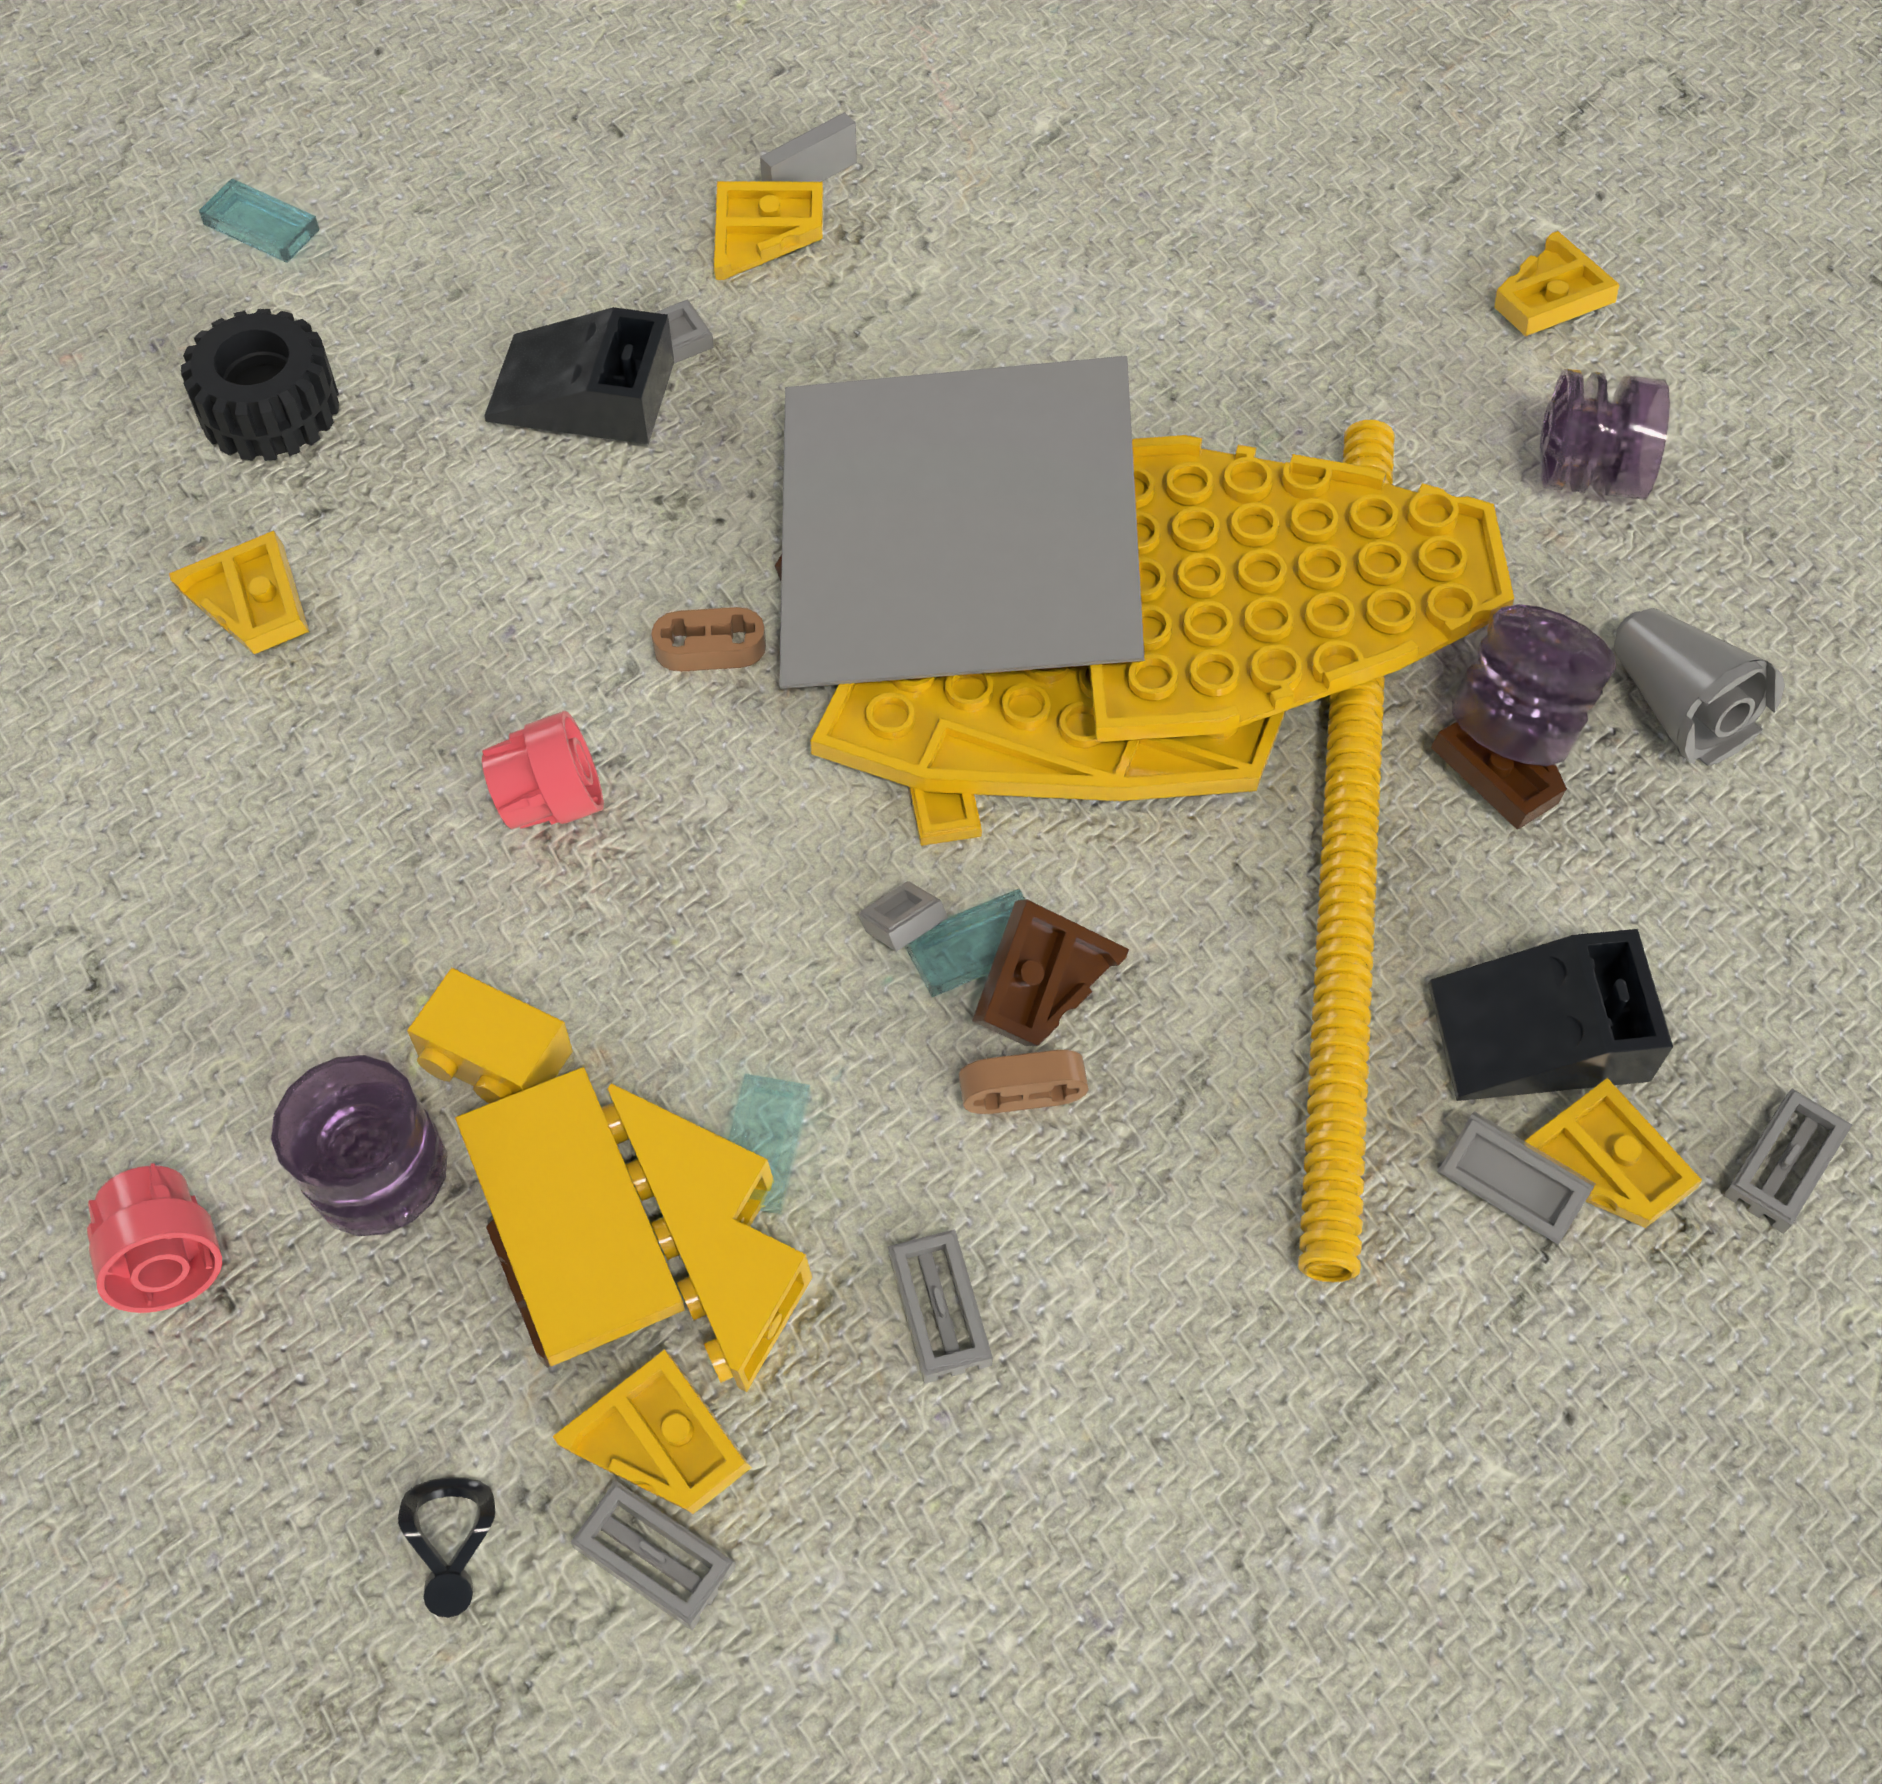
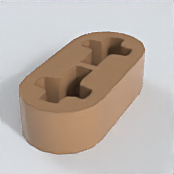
(709, 639)
(1023, 1081)

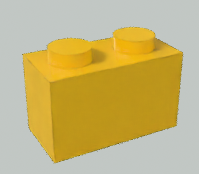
(487, 1038)

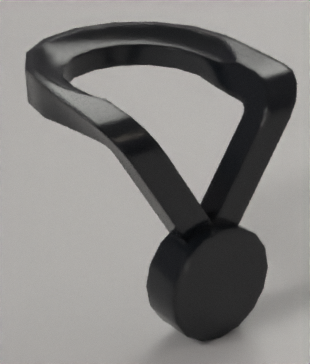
(448, 1586)

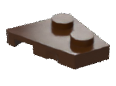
(1513, 788)
(1041, 973)

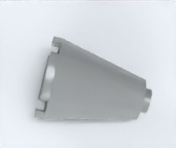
(1697, 684)

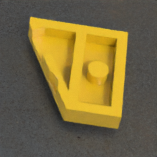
(764, 222)
(1554, 287)
(247, 592)
(1621, 1153)
(658, 1437)

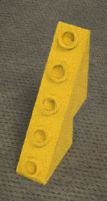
(702, 1188)

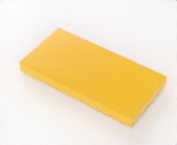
(569, 1216)

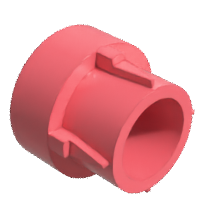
(543, 774)
(151, 1241)

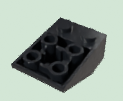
(587, 376)
(1552, 1018)

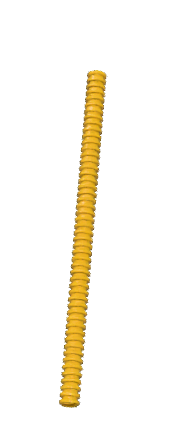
(1344, 953)

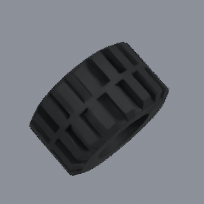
(260, 384)

